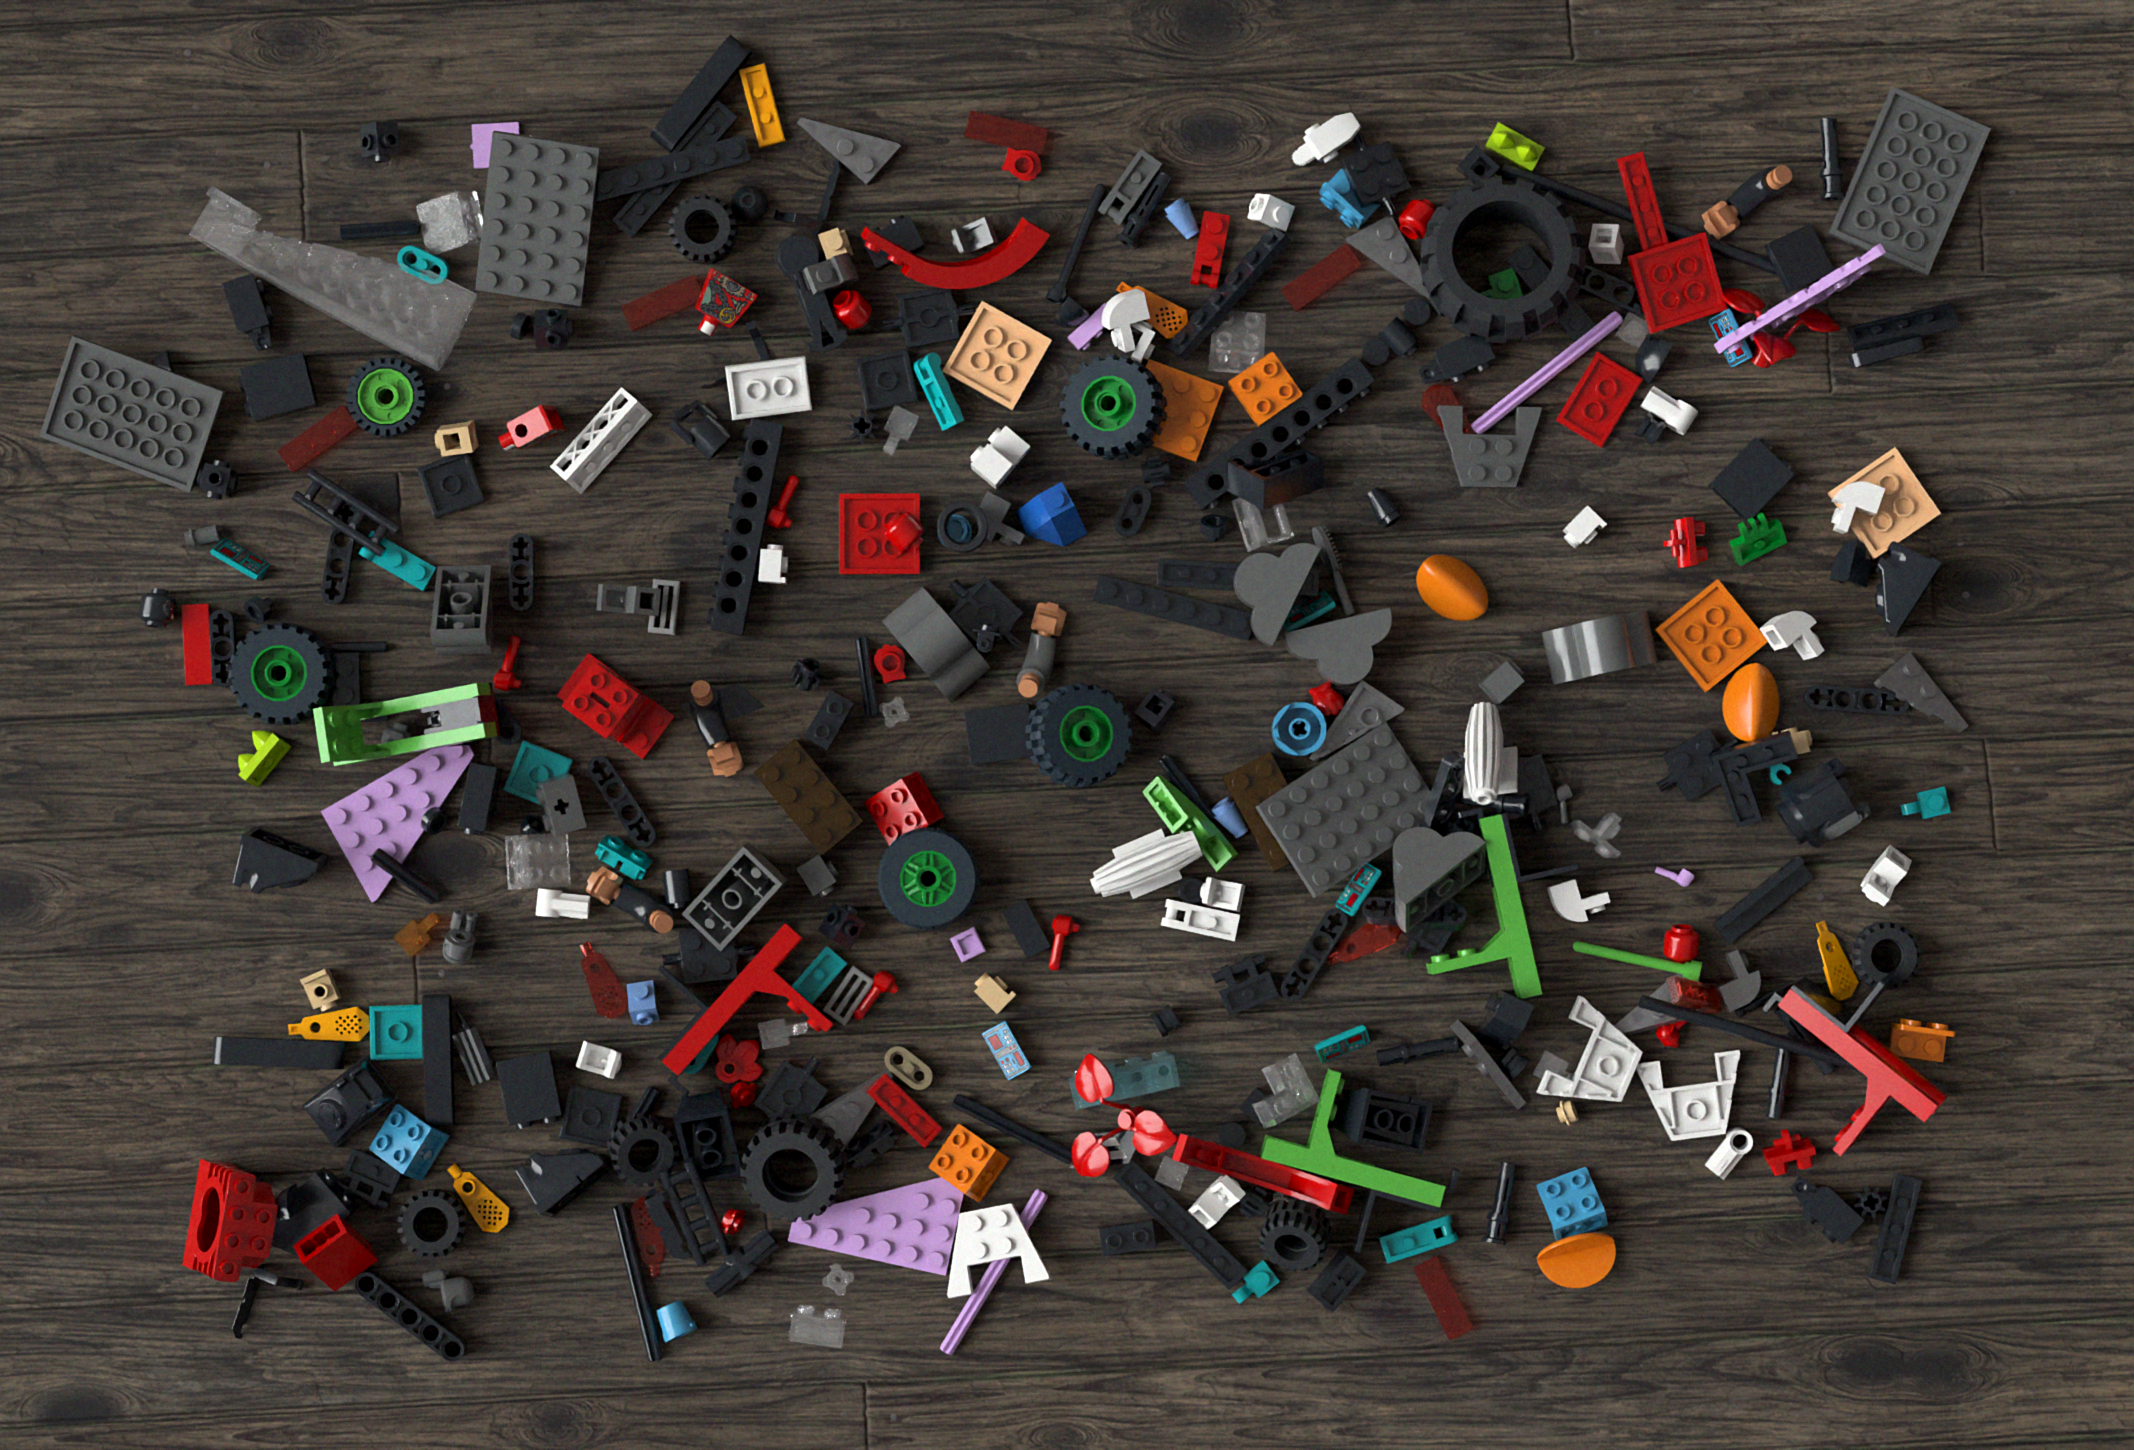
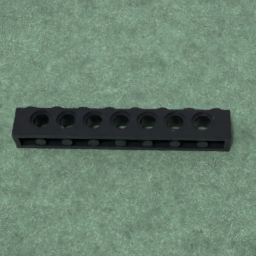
(1351, 371)
(772, 435)

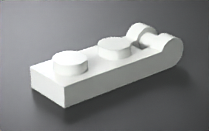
(1201, 920)

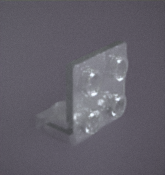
(223, 208)
(451, 221)
(1237, 342)
(537, 861)
(817, 1327)

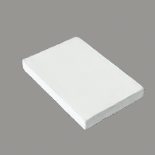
(768, 388)

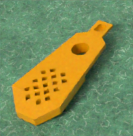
(1836, 967)
(328, 1025)
(477, 1197)

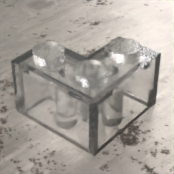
(1290, 1091)

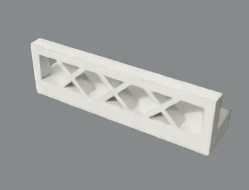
(603, 443)

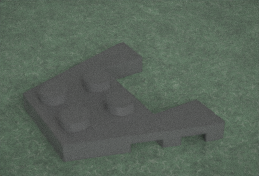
(1486, 458)

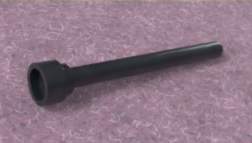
(1058, 292)

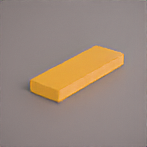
(762, 105)

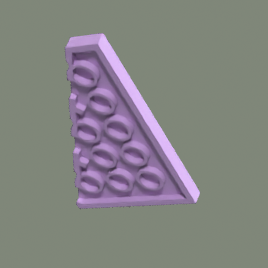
(1801, 301)
(391, 811)
(895, 1226)

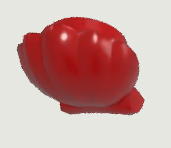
(1022, 164)
(890, 663)
(1327, 699)

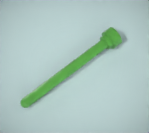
(1689, 970)

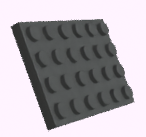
(1909, 180)
(537, 218)
(132, 413)
(1347, 809)

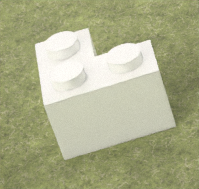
(999, 457)

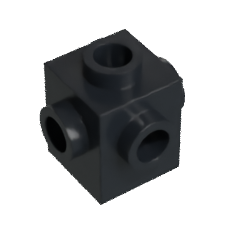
(380, 141)
(552, 328)
(227, 482)
(842, 925)

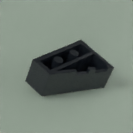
(1277, 479)
(1504, 1020)

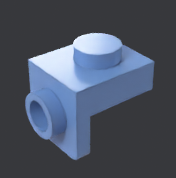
(642, 1002)

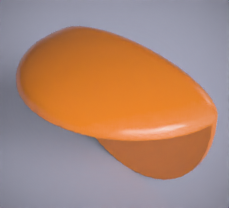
(1451, 588)
(1751, 703)
(1578, 1259)

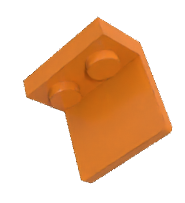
(1265, 388)
(1919, 1042)
(968, 1163)

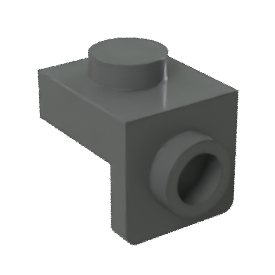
(974, 236)

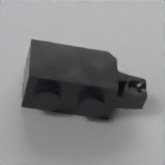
(250, 310)
(1457, 359)
(1826, 1209)

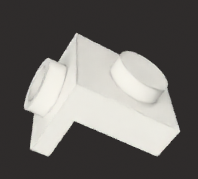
(1270, 211)
(1144, 347)
(1222, 894)
(599, 1059)

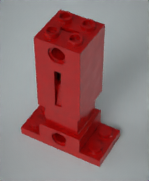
(614, 707)

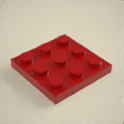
(1677, 282)
(863, 539)

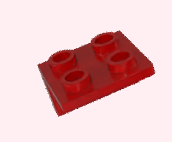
(903, 807)

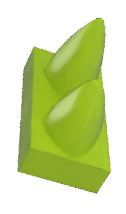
(1514, 147)
(269, 752)

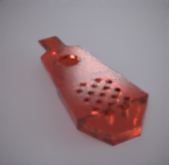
(1448, 394)
(1363, 942)
(601, 980)
(647, 1237)

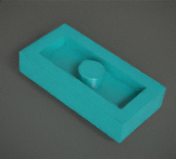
(819, 974)

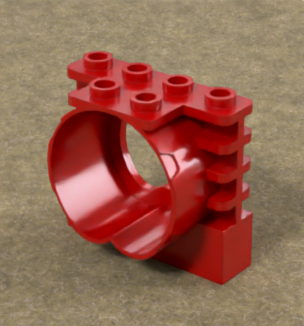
(229, 1221)

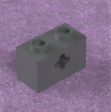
(1502, 681)
(571, 816)

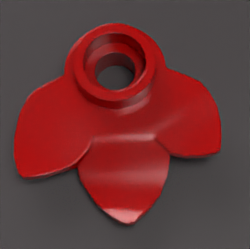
(740, 1057)

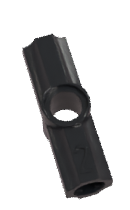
(741, 1263)

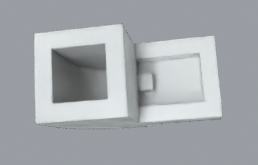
(1120, 313)
(1856, 496)
(1795, 630)
(1885, 875)
(1568, 902)
(1216, 1201)

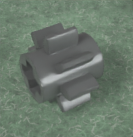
(394, 733)

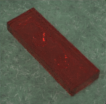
(1005, 132)
(1320, 277)
(662, 303)
(318, 439)
(1694, 994)
(1442, 1298)

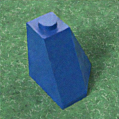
(1052, 517)

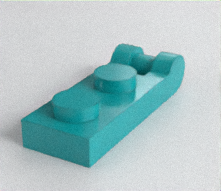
(938, 391)
(402, 564)
(1417, 1239)

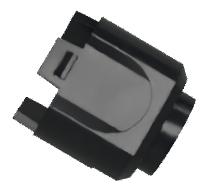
(1819, 806)

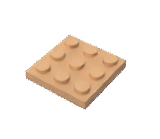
(997, 355)
(1902, 507)

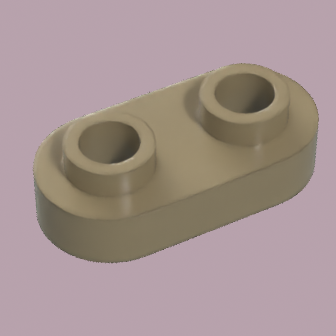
(908, 1068)

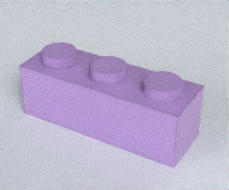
(1088, 330)

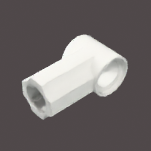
(1675, 413)
(556, 904)
(1727, 1155)

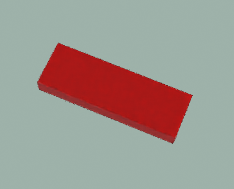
(196, 644)
(904, 1110)

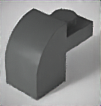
(832, 274)
(996, 511)
(628, 600)
(1743, 987)

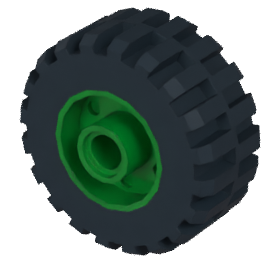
(1136, 412)
(258, 668)
(1079, 735)

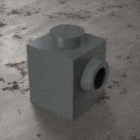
(818, 875)

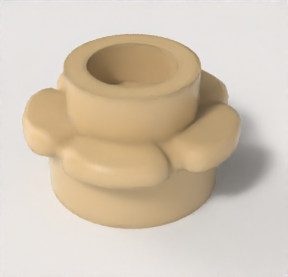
(1567, 1112)

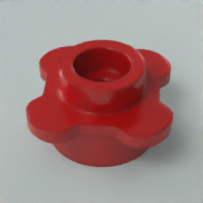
(742, 1094)
(733, 1221)

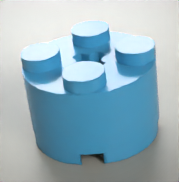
(1295, 714)

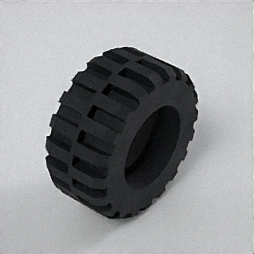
(780, 1197)

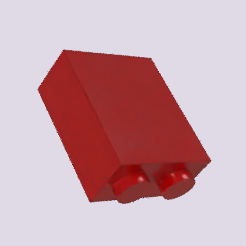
(335, 1252)

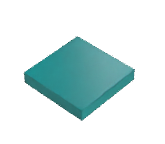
(532, 766)
(396, 1032)

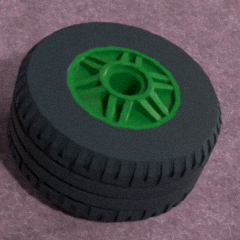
(902, 885)

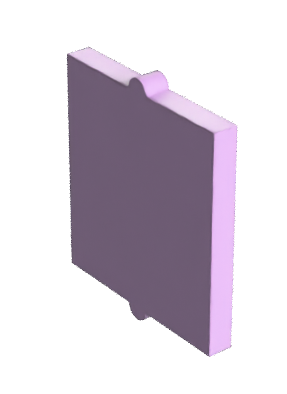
(482, 140)

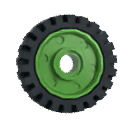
(366, 392)

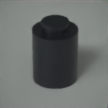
(1399, 338)
(677, 887)

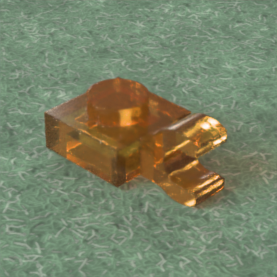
(415, 935)

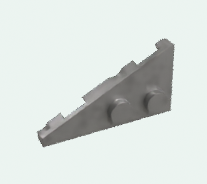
(856, 151)
(1387, 247)
(1918, 689)
(1360, 714)
(1643, 1020)
(1486, 1064)
(849, 1110)

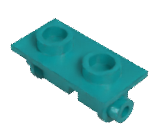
(613, 849)

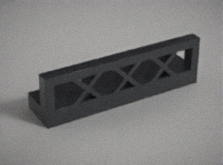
(1762, 899)

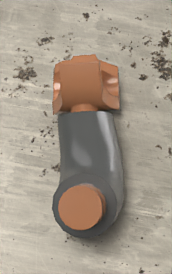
(1041, 650)

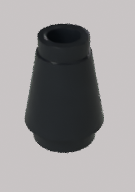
(1383, 507)

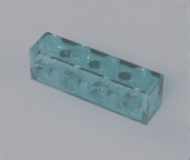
(1135, 1078)

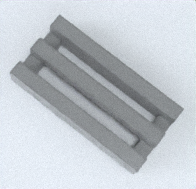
(662, 630)
(861, 976)

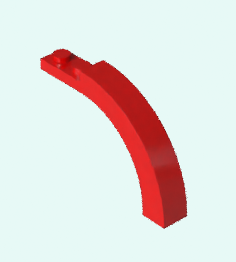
(971, 273)
(1263, 1172)

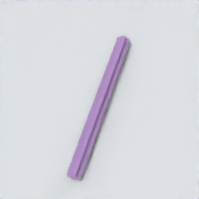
(1547, 373)
(988, 1281)

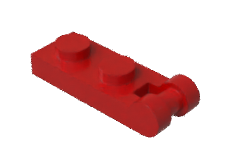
(1210, 248)

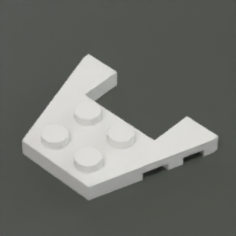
(1605, 1064)
(1693, 1108)
(990, 1237)

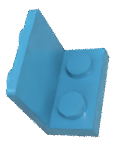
(1339, 195)
(408, 1143)
(1572, 1204)

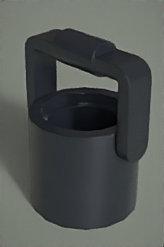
(707, 435)

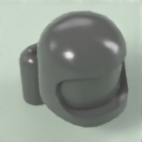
(459, 940)
(454, 1291)

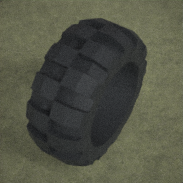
(1509, 202)

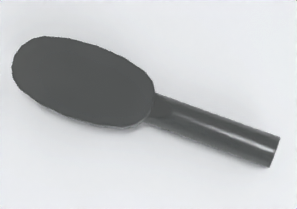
(1330, 562)

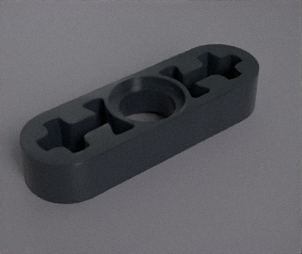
(1887, 352)
(515, 592)
(213, 629)

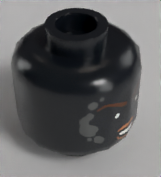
(157, 608)

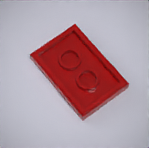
(1599, 399)

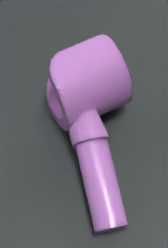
(1683, 879)

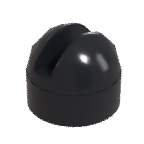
(531, 825)

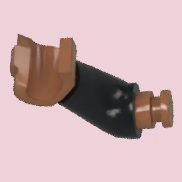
(1748, 197)
(712, 727)
(630, 899)

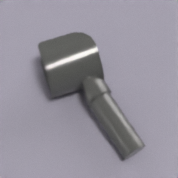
(1562, 793)

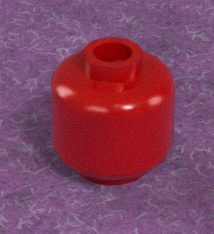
(1415, 218)
(851, 309)
(904, 531)
(1681, 943)

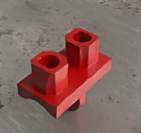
(1684, 543)
(1789, 1149)

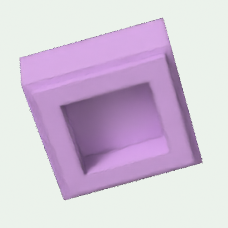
(967, 944)

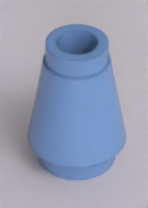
(1182, 218)
(1230, 817)

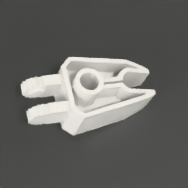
(1327, 139)

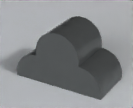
(1272, 586)
(463, 611)
(936, 644)
(1341, 646)
(1599, 647)
(1432, 871)
(735, 896)

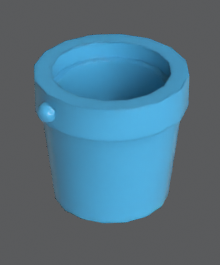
(958, 529)
(675, 1321)

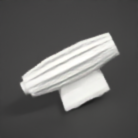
(1488, 765)
(1146, 864)

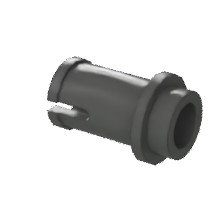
(201, 536)

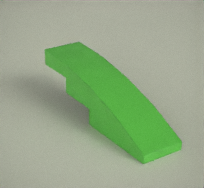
(1184, 816)

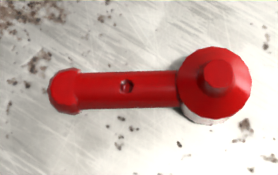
(777, 516)
(504, 678)
(1062, 927)
(882, 983)
(1669, 1034)

